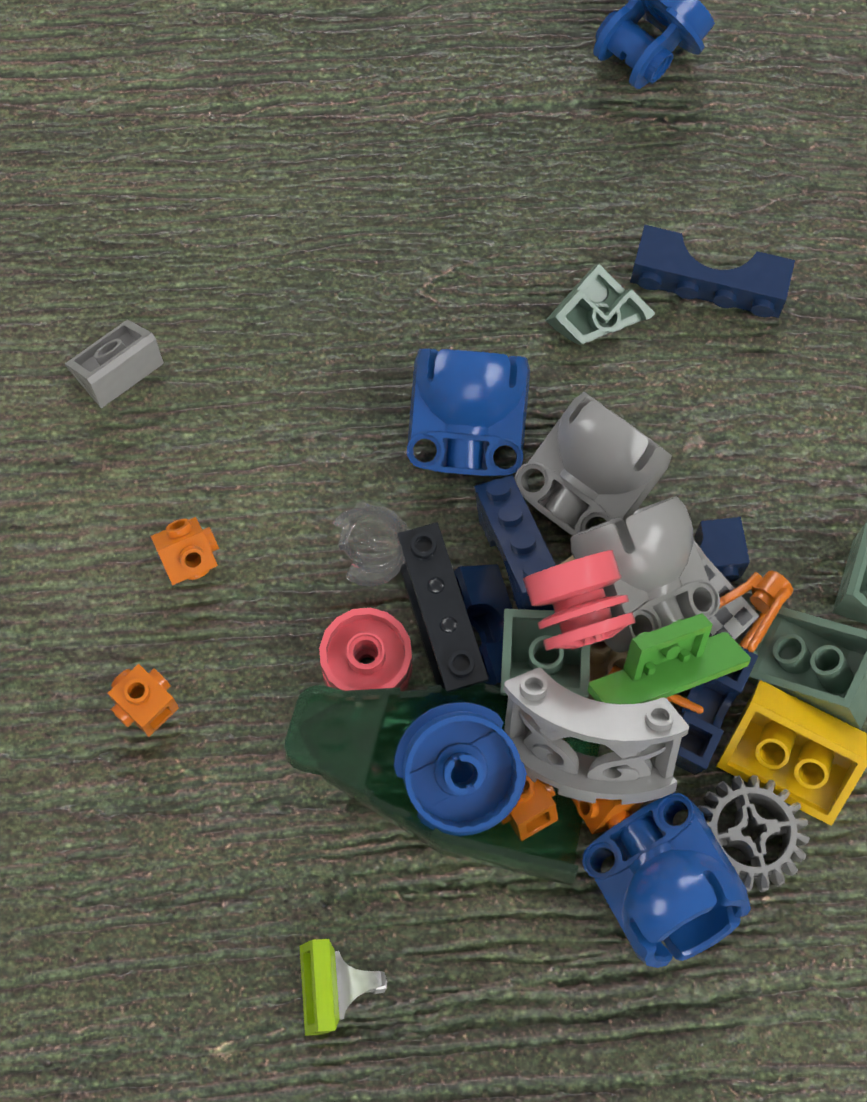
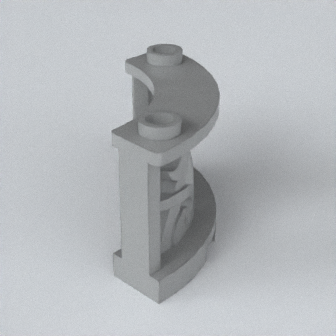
(640, 734)

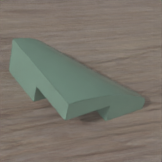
(597, 308)

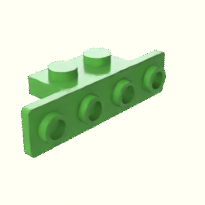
(670, 663)

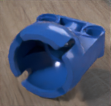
(468, 409)
(668, 882)

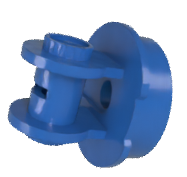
(680, 22)
(460, 768)

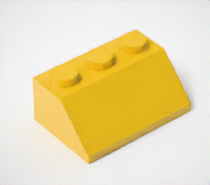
(798, 749)

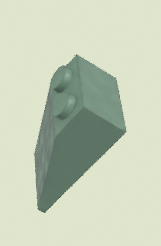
(816, 663)

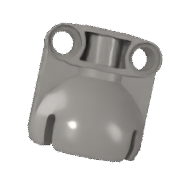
(592, 467)
(656, 567)

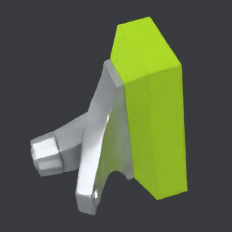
(331, 985)

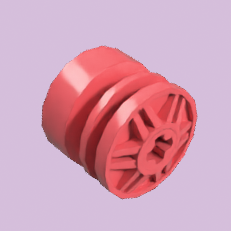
(579, 600)

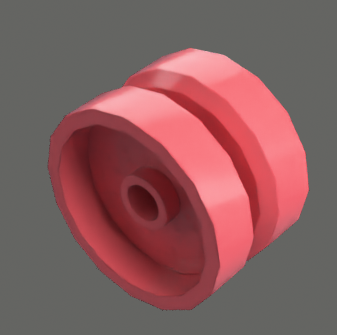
(366, 635)

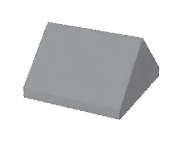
(116, 362)

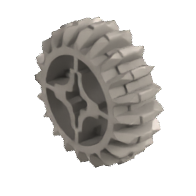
(767, 829)

